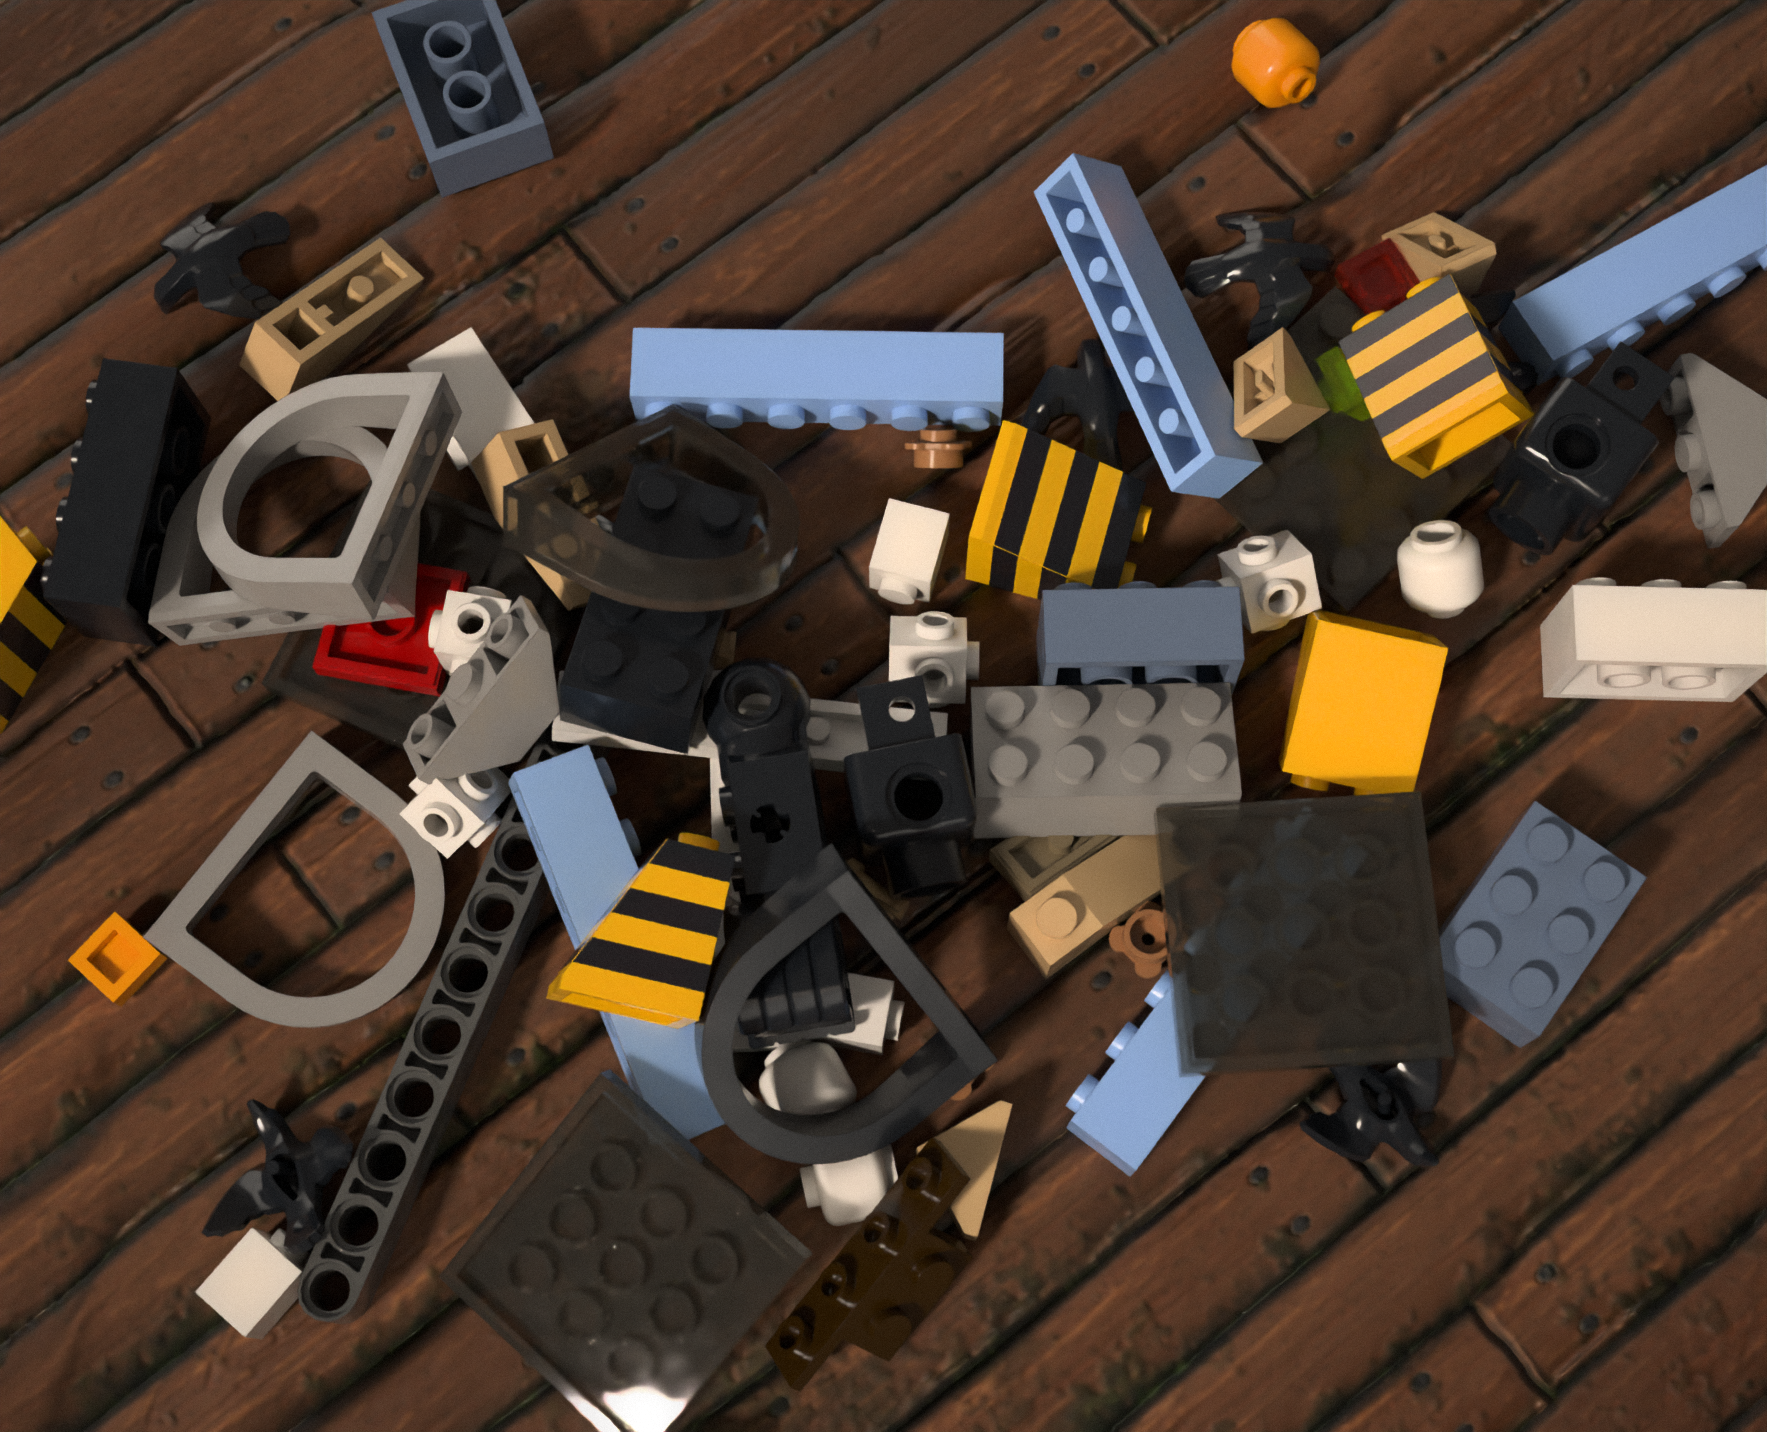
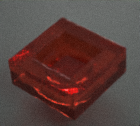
(1377, 278)

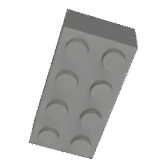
(1098, 756)

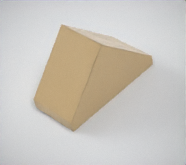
(1442, 247)
(1275, 391)
(976, 1148)

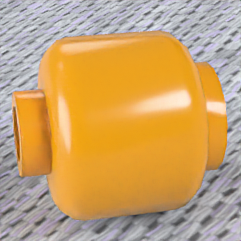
(1275, 62)

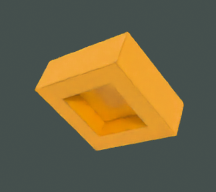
(117, 959)

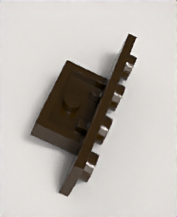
(883, 1274)

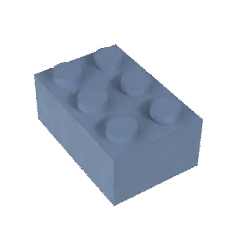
(463, 90)
(1140, 635)
(1532, 923)

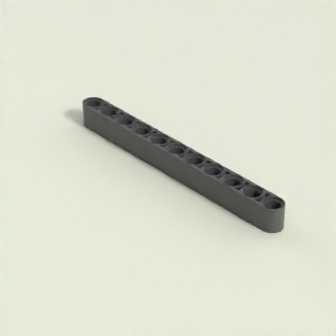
(418, 1066)

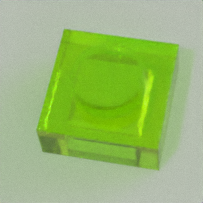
(1340, 385)

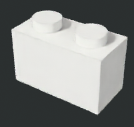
(481, 392)

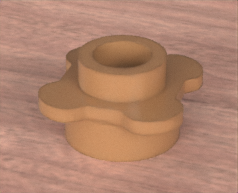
(938, 448)
(1128, 940)

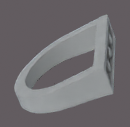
(355, 582)
(182, 596)
(175, 926)

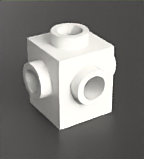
(1273, 580)
(463, 611)
(936, 649)
(457, 809)

